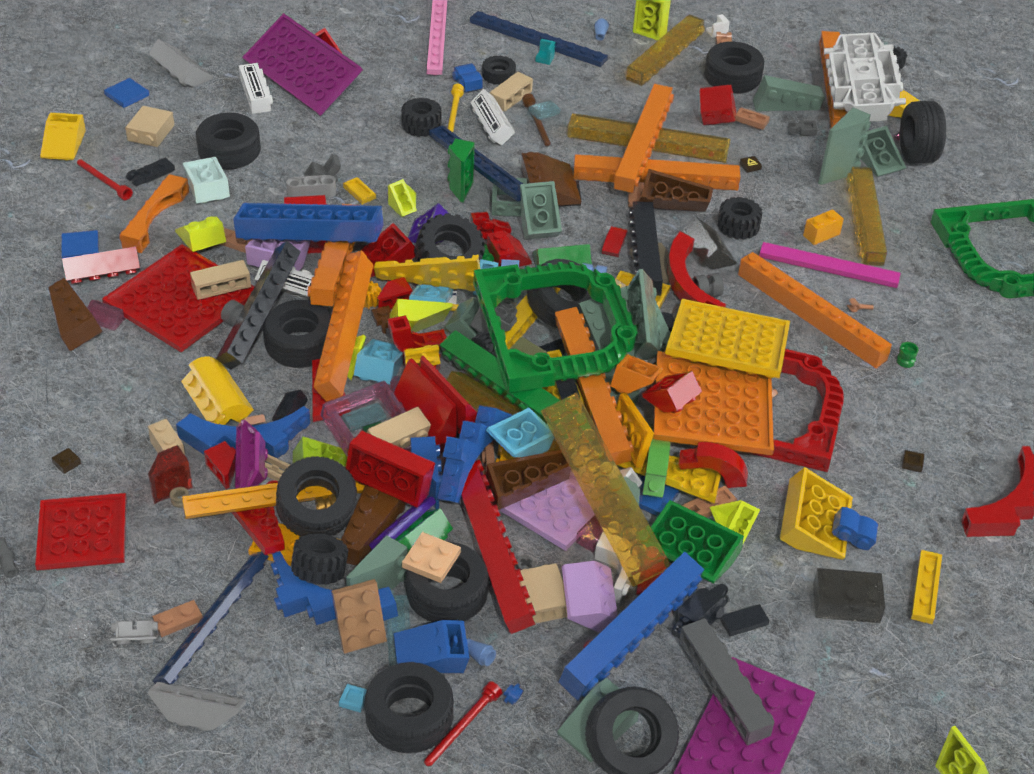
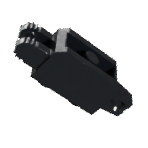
(701, 605)

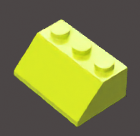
(651, 18)

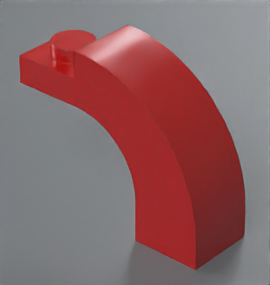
(405, 338)
(718, 458)

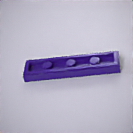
(404, 521)

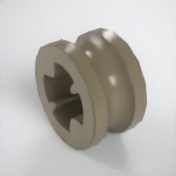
(175, 493)

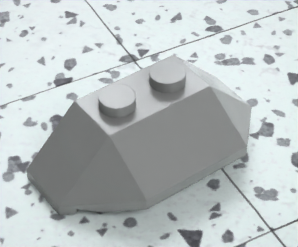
(194, 706)

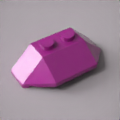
(250, 456)

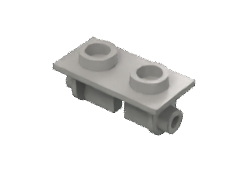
(126, 633)

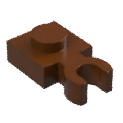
(381, 317)

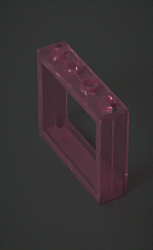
(332, 408)

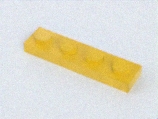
(926, 587)

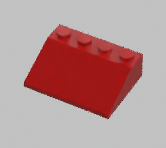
(420, 391)
(464, 410)

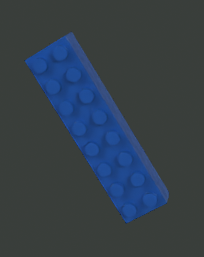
(308, 222)
(631, 626)

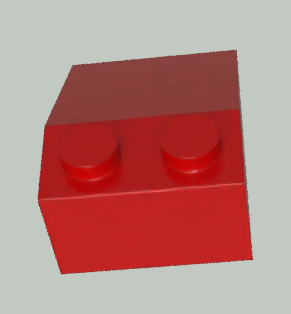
(390, 246)

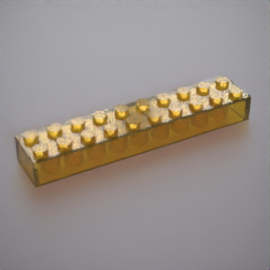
(605, 490)

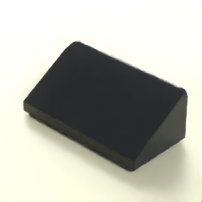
(290, 403)

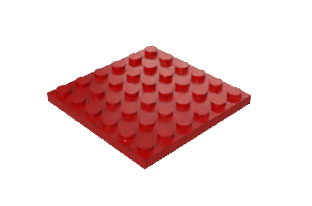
(165, 302)

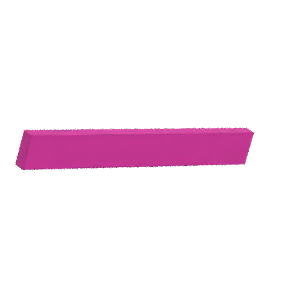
(830, 265)

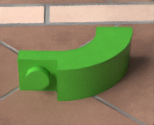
(656, 468)

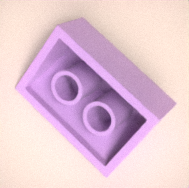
(263, 249)
(589, 594)

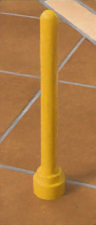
(457, 92)

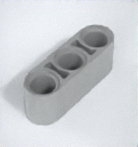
(311, 186)

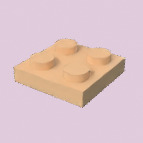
(431, 557)

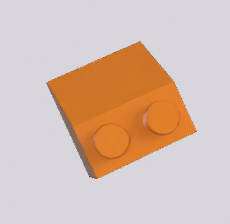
(634, 374)

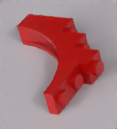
(1005, 515)

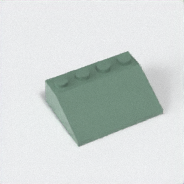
(845, 146)
(644, 315)

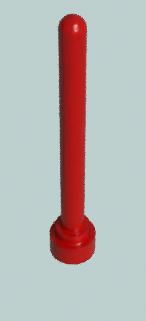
(123, 191)
(490, 693)

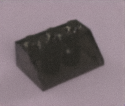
(708, 245)

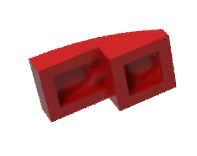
(476, 218)
(614, 241)

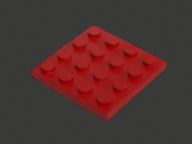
(81, 531)

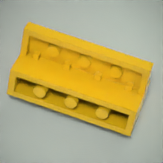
(215, 391)

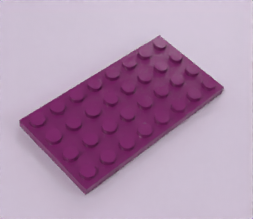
(302, 64)
(719, 746)

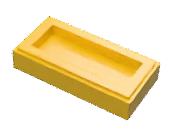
(359, 190)

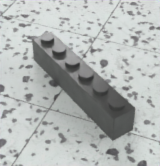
(727, 681)

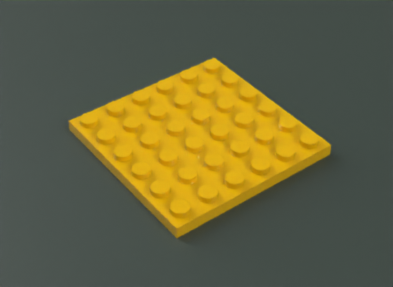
(728, 338)

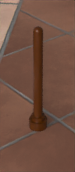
(528, 100)

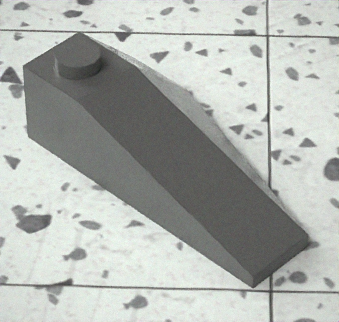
(506, 311)

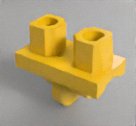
(430, 352)

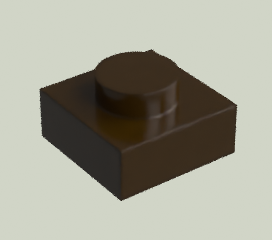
(66, 460)

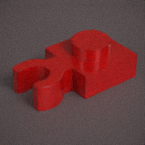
(495, 225)

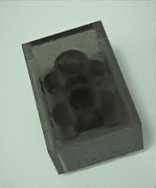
(848, 595)

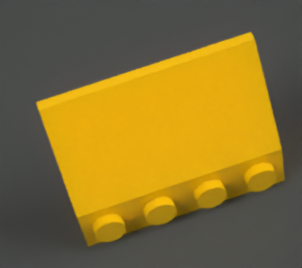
(811, 513)

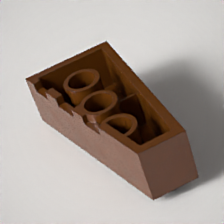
(674, 192)
(72, 316)
(525, 476)
(371, 517)

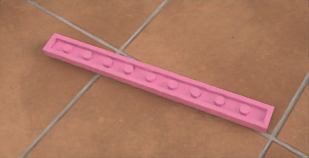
(437, 37)

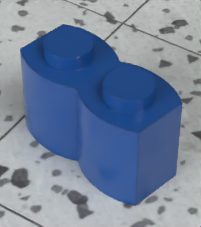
(468, 77)
(855, 528)

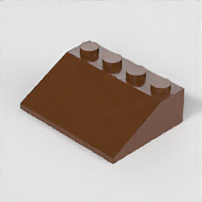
(542, 168)

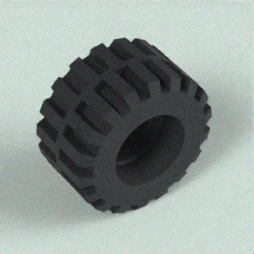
(421, 116)
(739, 226)
(319, 559)

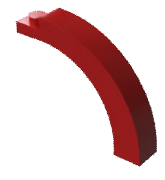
(678, 275)

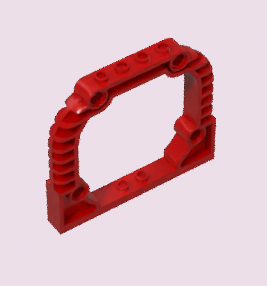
(817, 445)

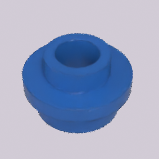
(513, 693)

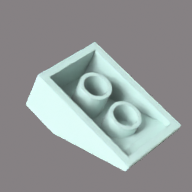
(206, 180)

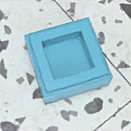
(353, 698)

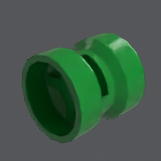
(907, 354)

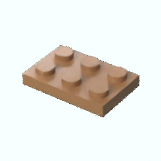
(359, 616)

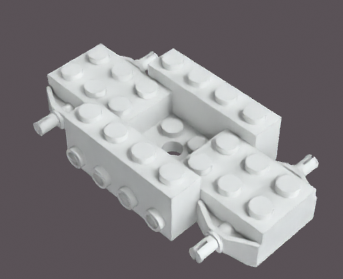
(864, 75)

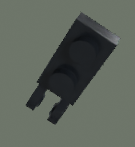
(150, 172)

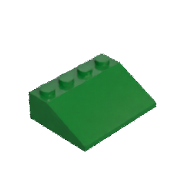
(702, 539)

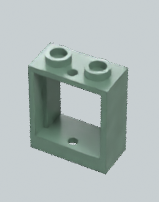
(501, 208)

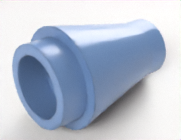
(601, 28)
(481, 653)

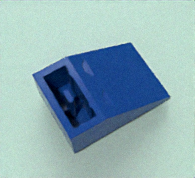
(428, 449)
(435, 645)

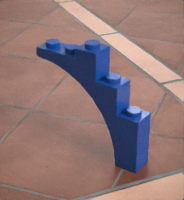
(205, 434)
(464, 451)
(300, 596)

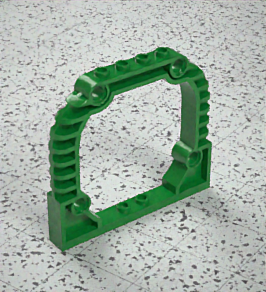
(953, 230)
(540, 370)

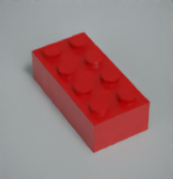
(390, 468)

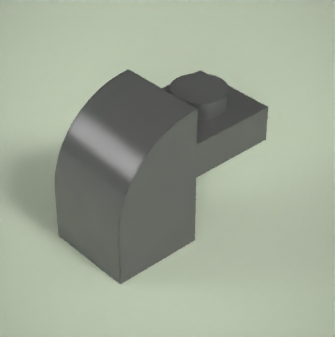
(331, 167)

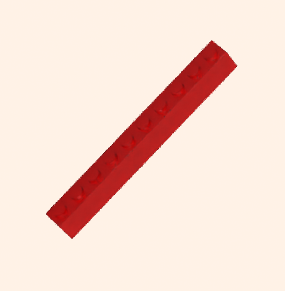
(495, 551)

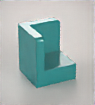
(546, 52)

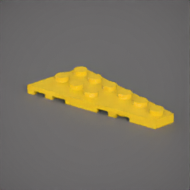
(432, 271)
(695, 481)

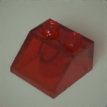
(169, 472)

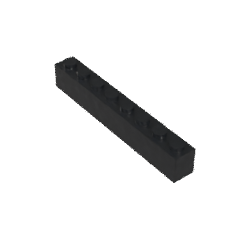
(645, 242)
(258, 305)

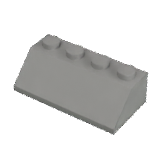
(179, 64)

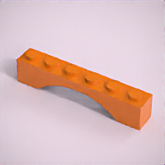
(170, 192)

